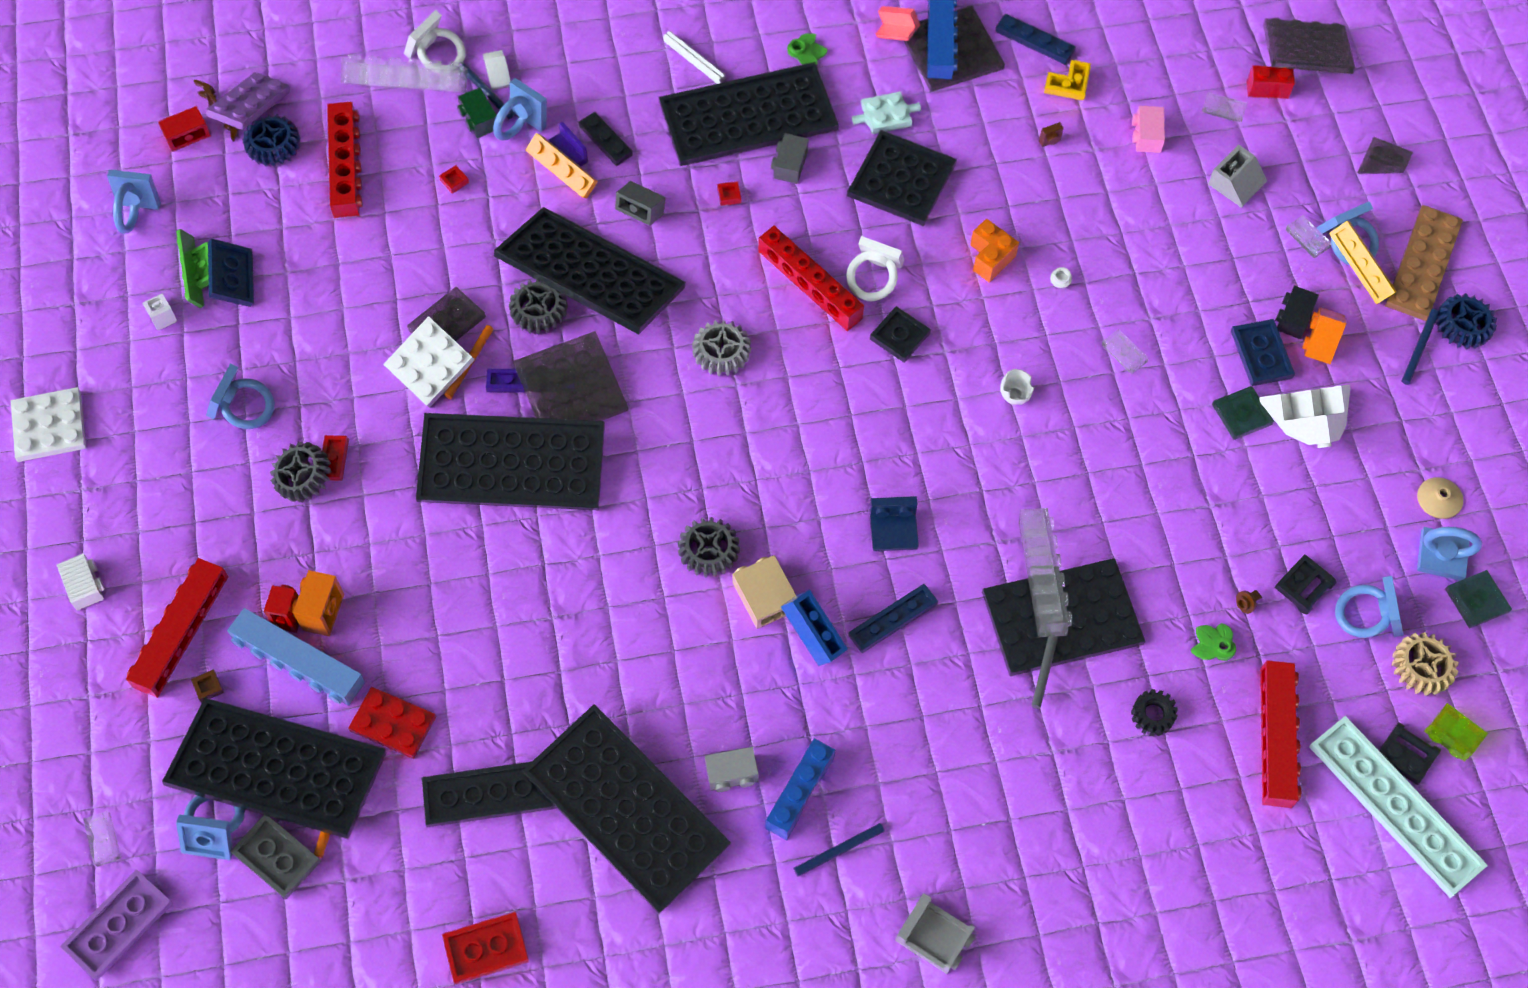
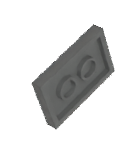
(275, 856)

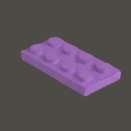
(248, 100)
(116, 925)

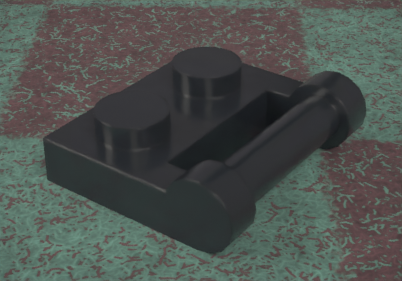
(1299, 578)
(1405, 760)

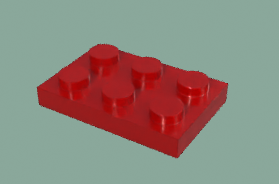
(392, 722)
(485, 948)

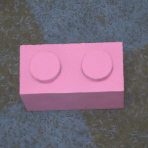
(1149, 129)

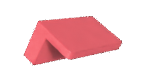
(897, 23)

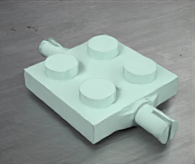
(886, 112)

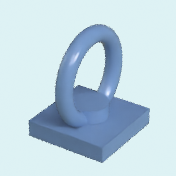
(525, 104)
(134, 191)
(1354, 217)
(226, 392)
(1446, 551)
(1387, 604)
(205, 835)

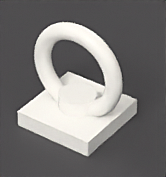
(426, 34)
(880, 255)

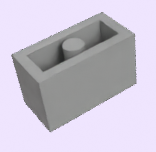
(731, 769)

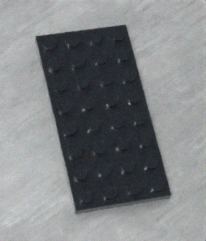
(747, 113)
(590, 270)
(510, 461)
(275, 768)
(626, 808)

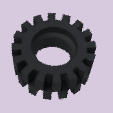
(1159, 700)

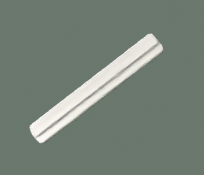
(694, 57)

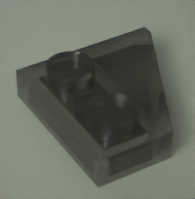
(1384, 158)

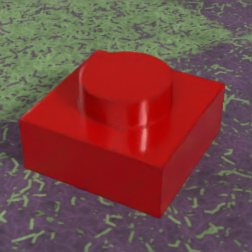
(454, 179)
(729, 193)

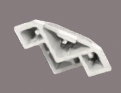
(1311, 415)

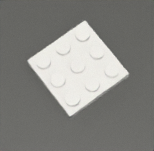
(429, 362)
(48, 424)

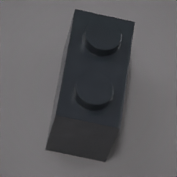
(1297, 311)

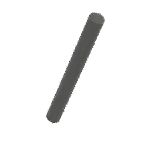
(1044, 672)

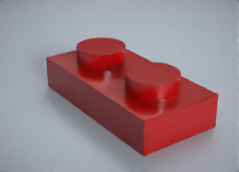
(336, 450)

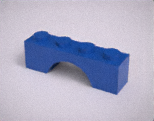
(799, 788)

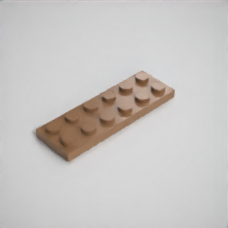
(1424, 262)

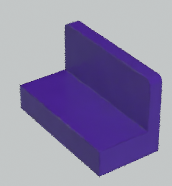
(570, 145)

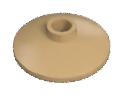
(1434, 503)

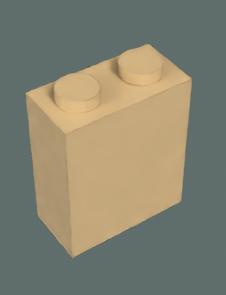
(763, 590)

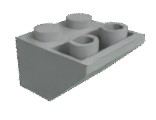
(1238, 176)

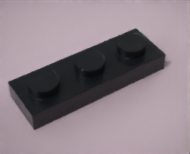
(605, 138)

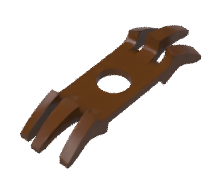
(208, 94)

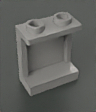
(935, 935)

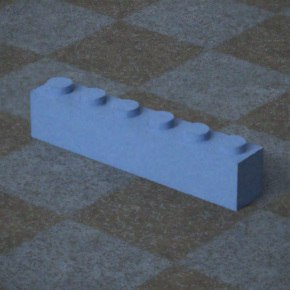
(295, 656)

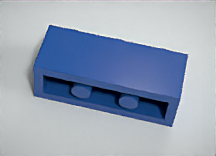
(814, 628)

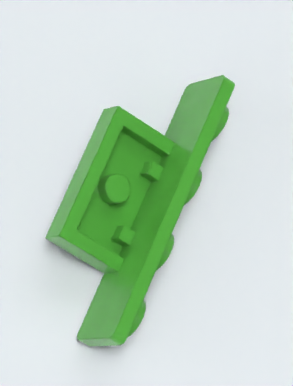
(194, 267)

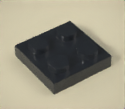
(900, 334)

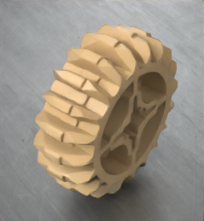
(1422, 671)

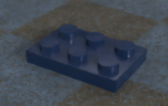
(230, 272)
(1262, 352)

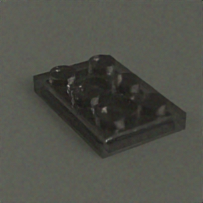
(453, 313)

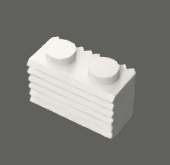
(80, 581)

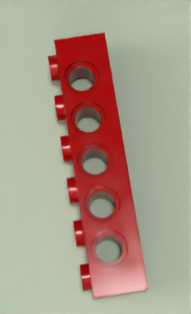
(343, 159)
(811, 278)

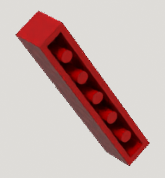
(177, 627)
(1279, 734)

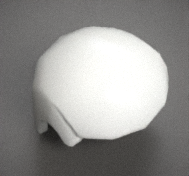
(1016, 387)

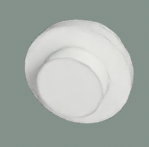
(1061, 277)

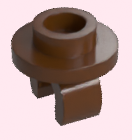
(1247, 601)

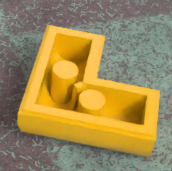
(1069, 86)

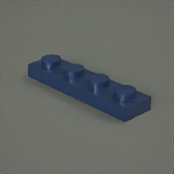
(1035, 39)
(893, 618)

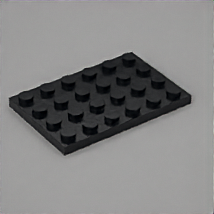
(1099, 610)

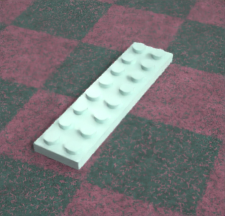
(1398, 806)

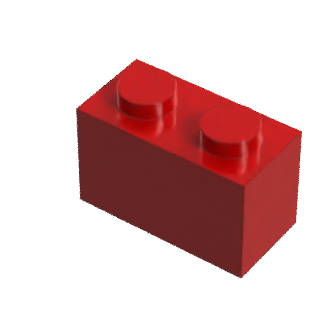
(1270, 82)
(184, 128)
(279, 608)

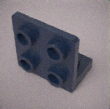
(894, 523)

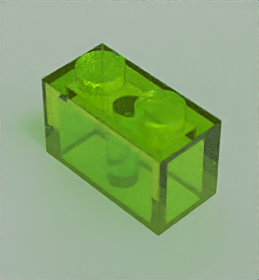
(1455, 732)

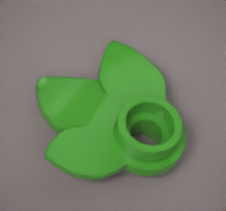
(806, 49)
(1211, 641)

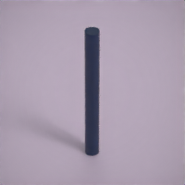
(486, 90)
(1420, 346)
(839, 849)

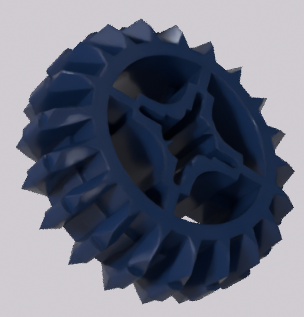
(262, 149)
(1463, 327)

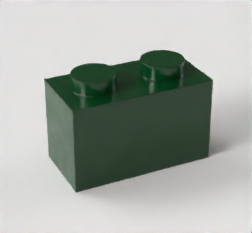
(477, 111)

